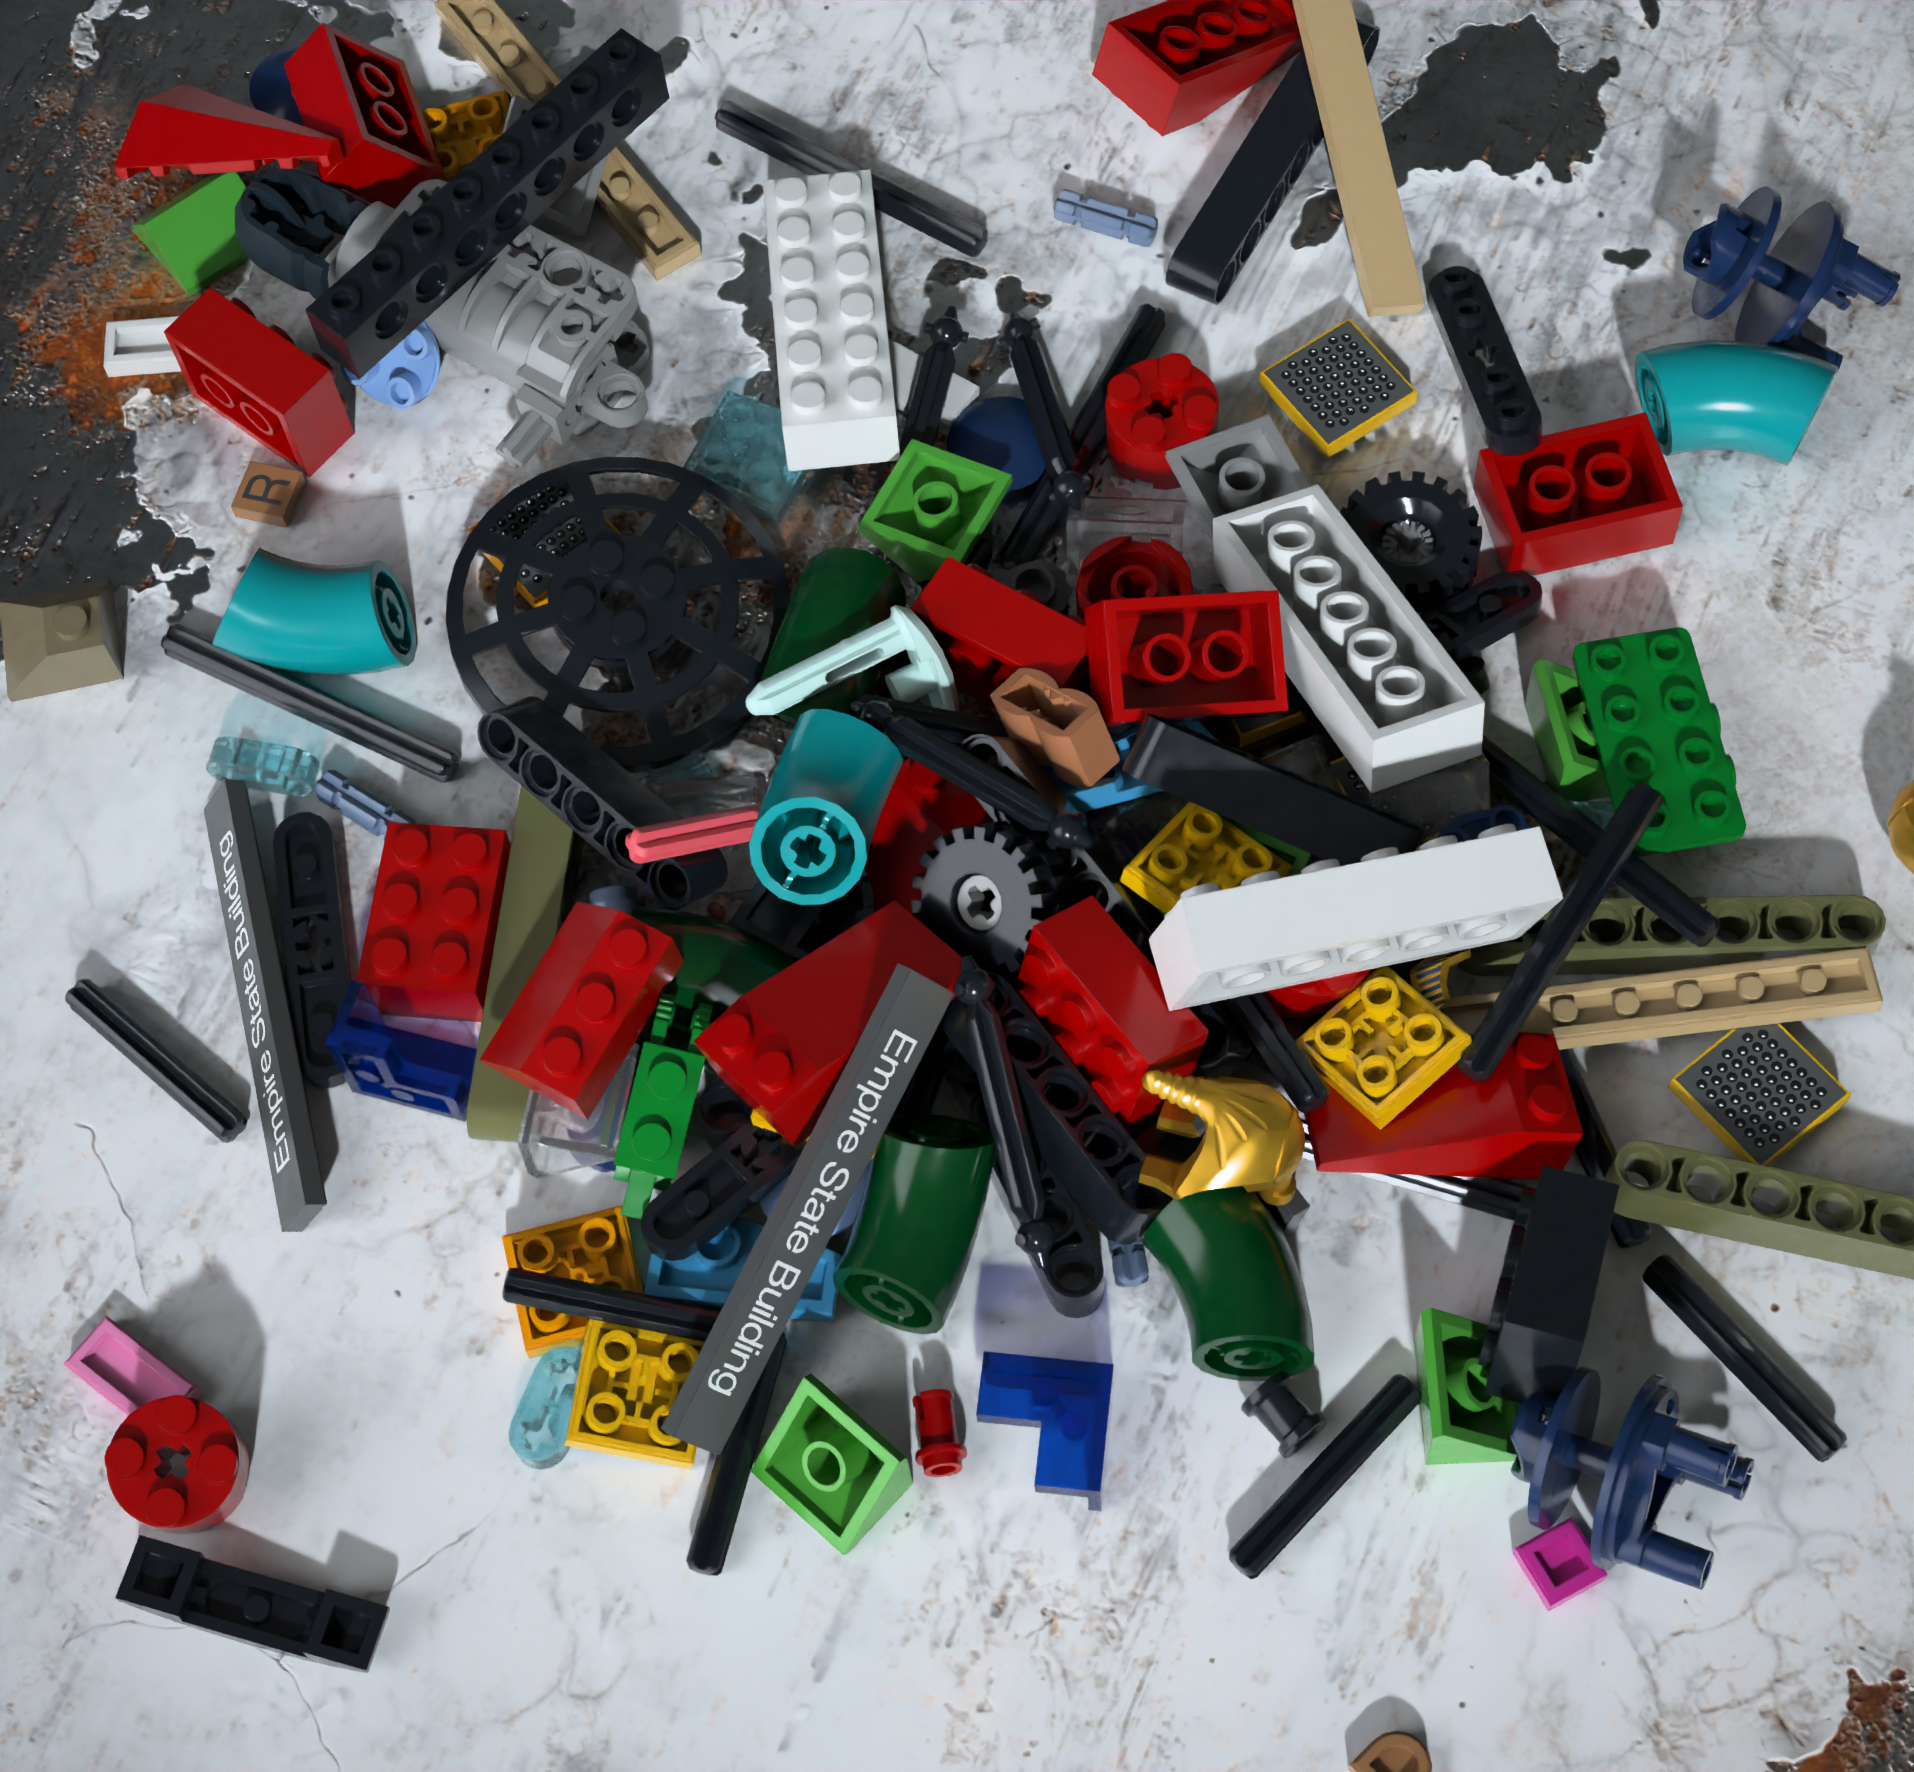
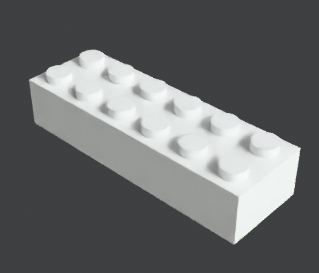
(830, 321)
(1352, 639)
(1353, 915)

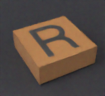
(268, 494)

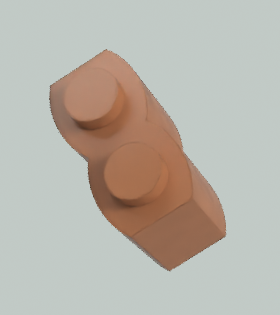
(1056, 726)

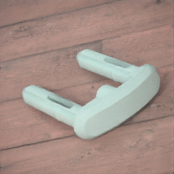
(925, 678)

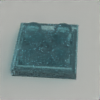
(748, 456)

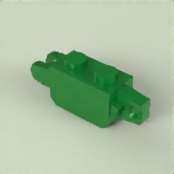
(659, 1109)

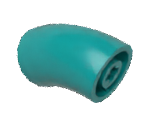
(1731, 396)
(319, 617)
(822, 807)

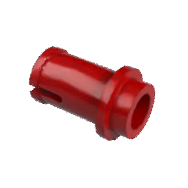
(938, 1435)

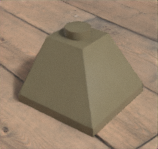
(60, 640)

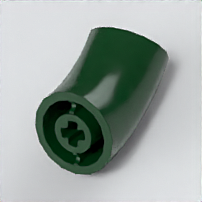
(834, 599)
(717, 964)
(917, 1221)
(1234, 1284)

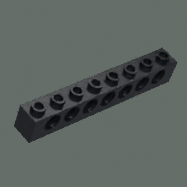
(488, 203)

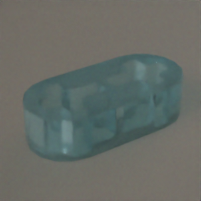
(263, 765)
(537, 1403)

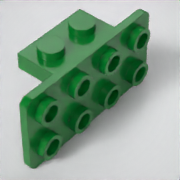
(1660, 730)

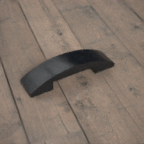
(252, 1607)

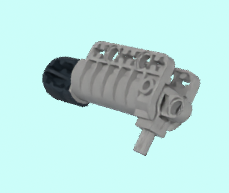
(502, 321)

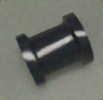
(1284, 1414)

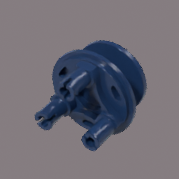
(1788, 282)
(1636, 1472)

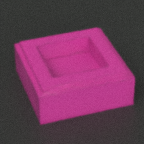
(1559, 1564)

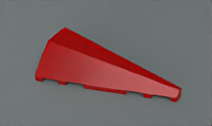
(215, 136)

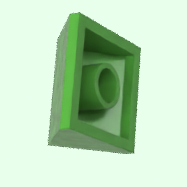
(196, 232)
(933, 508)
(1564, 733)
(1456, 1414)
(831, 1466)

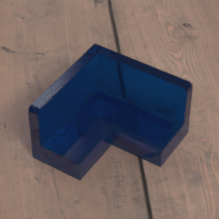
(397, 1062)
(1069, 1405)

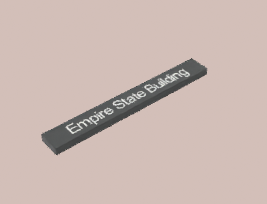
(264, 1008)
(807, 1211)

